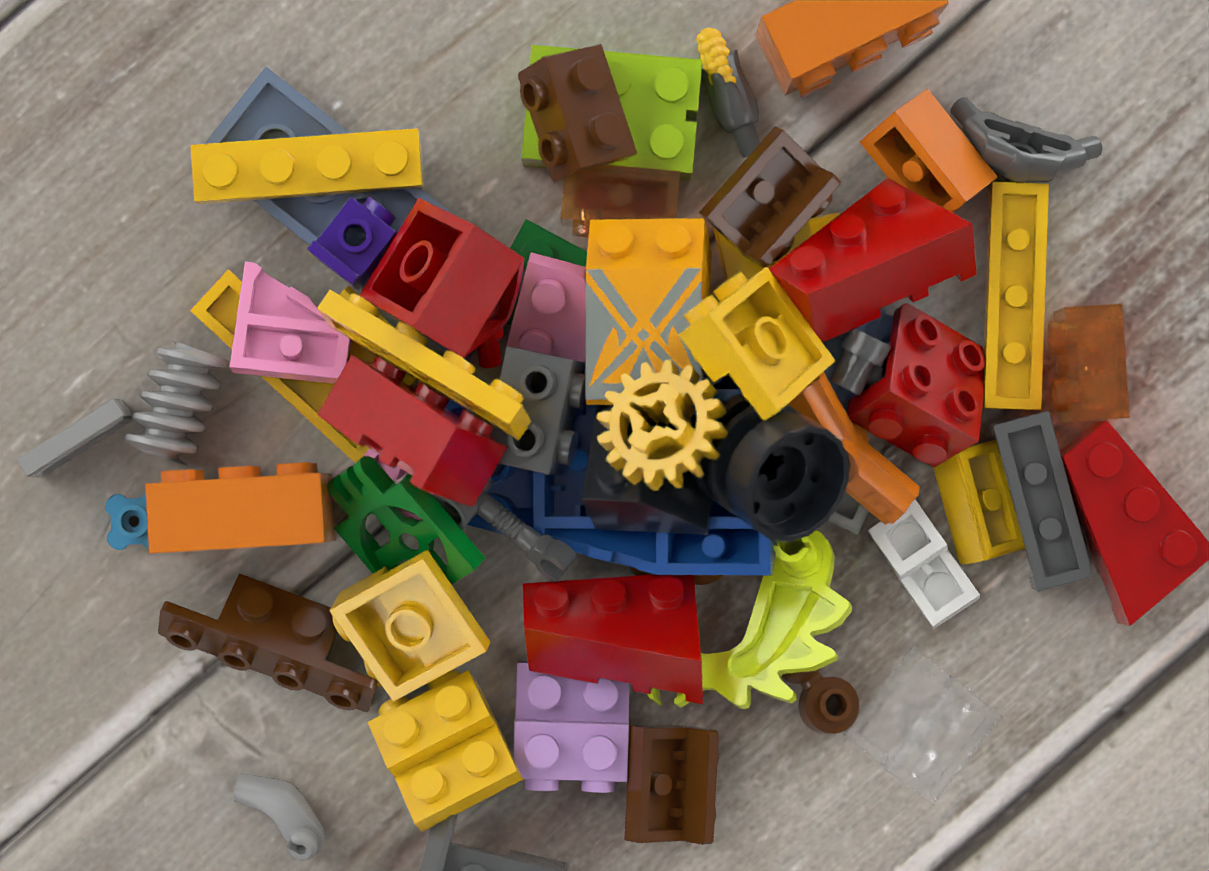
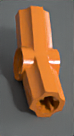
(872, 477)

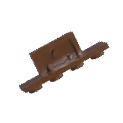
(272, 635)

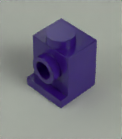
(356, 262)

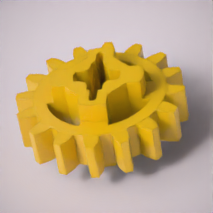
(662, 399)

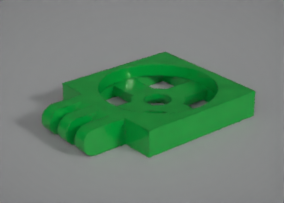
(369, 490)

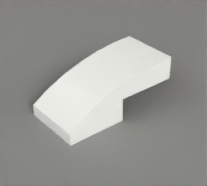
(925, 565)

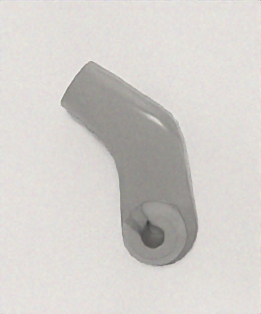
(287, 809)

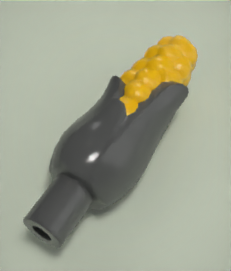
(728, 90)

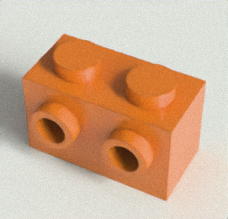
(928, 153)

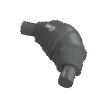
(1022, 150)

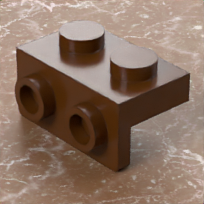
(576, 111)
(770, 198)
(671, 784)

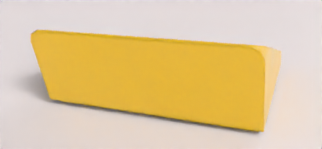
(978, 504)

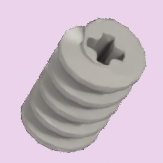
(176, 402)

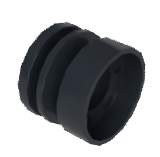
(775, 472)

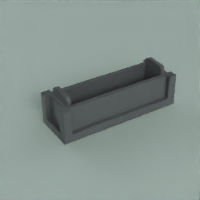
(1042, 500)

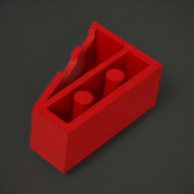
(874, 255)
(413, 429)
(1131, 523)
(617, 630)

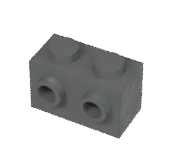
(551, 394)

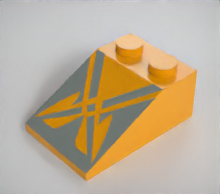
(637, 291)

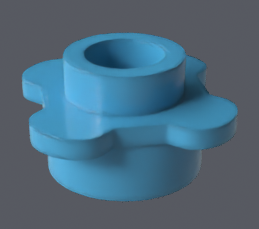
(121, 531)

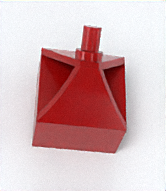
(448, 282)

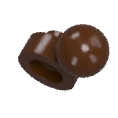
(813, 700)

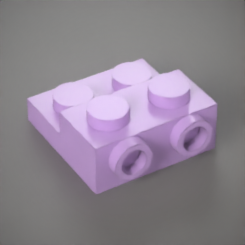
(570, 731)

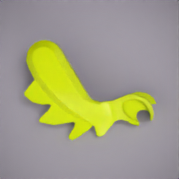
(779, 638)

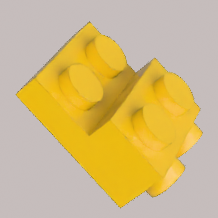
(757, 340)
(408, 625)
(444, 748)

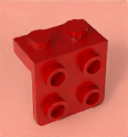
(929, 392)

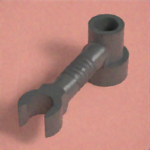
(860, 362)
(548, 554)

